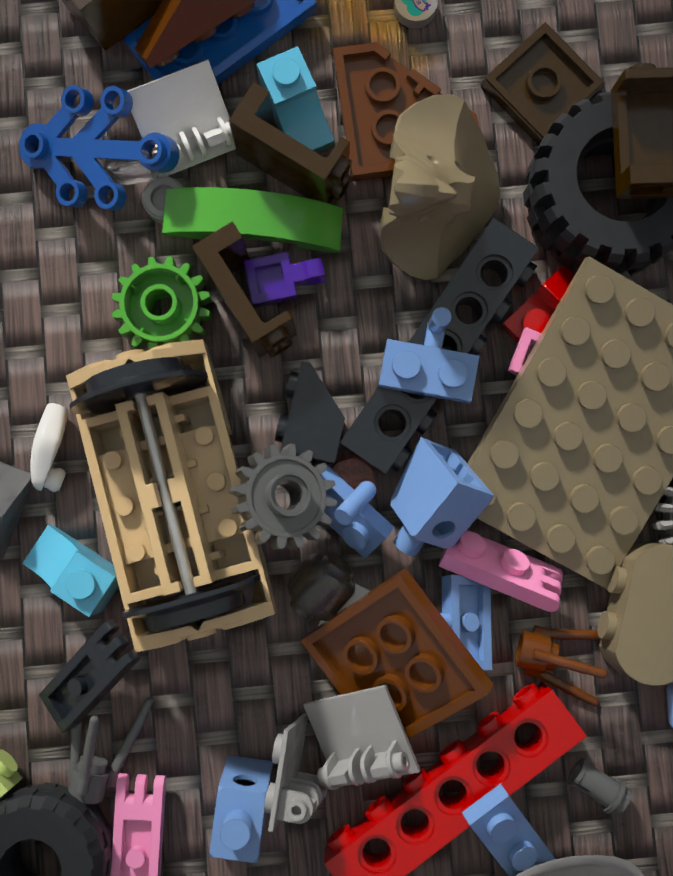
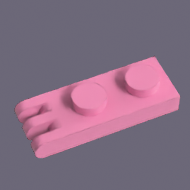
(505, 570)
(138, 827)

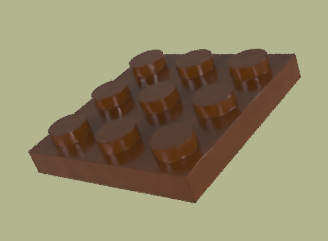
(402, 643)

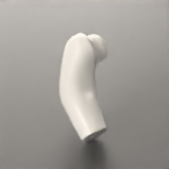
(45, 447)

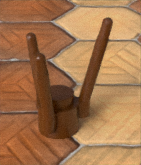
(537, 653)

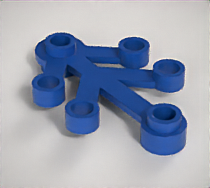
(87, 147)

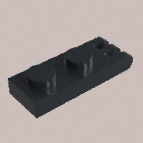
(88, 676)

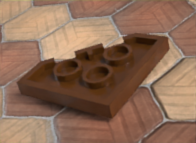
(371, 98)

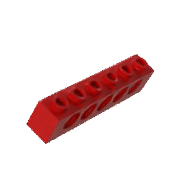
(443, 821)

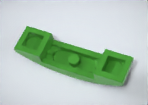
(256, 214)

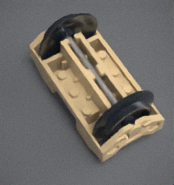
(161, 450)

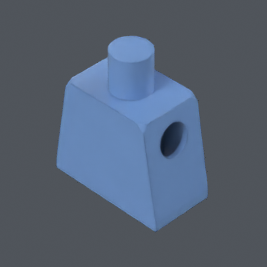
(436, 498)
(240, 810)

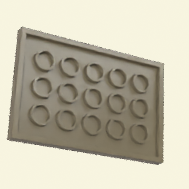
(585, 427)

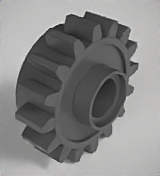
(306, 492)

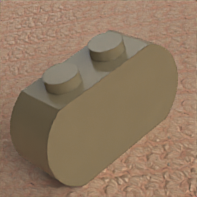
(640, 615)

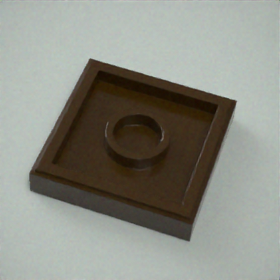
(541, 82)

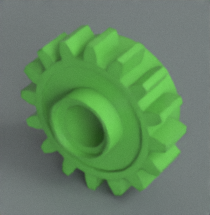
(146, 288)

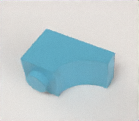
(295, 100)
(73, 571)

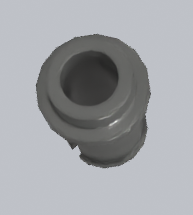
(602, 788)

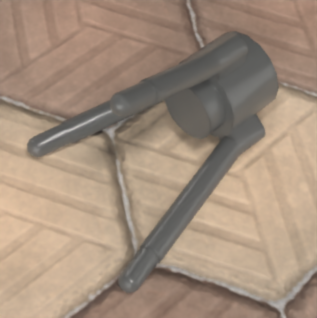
(89, 772)

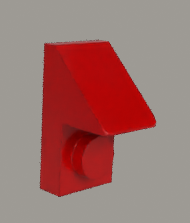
(540, 306)

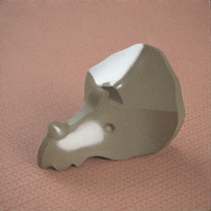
(439, 187)

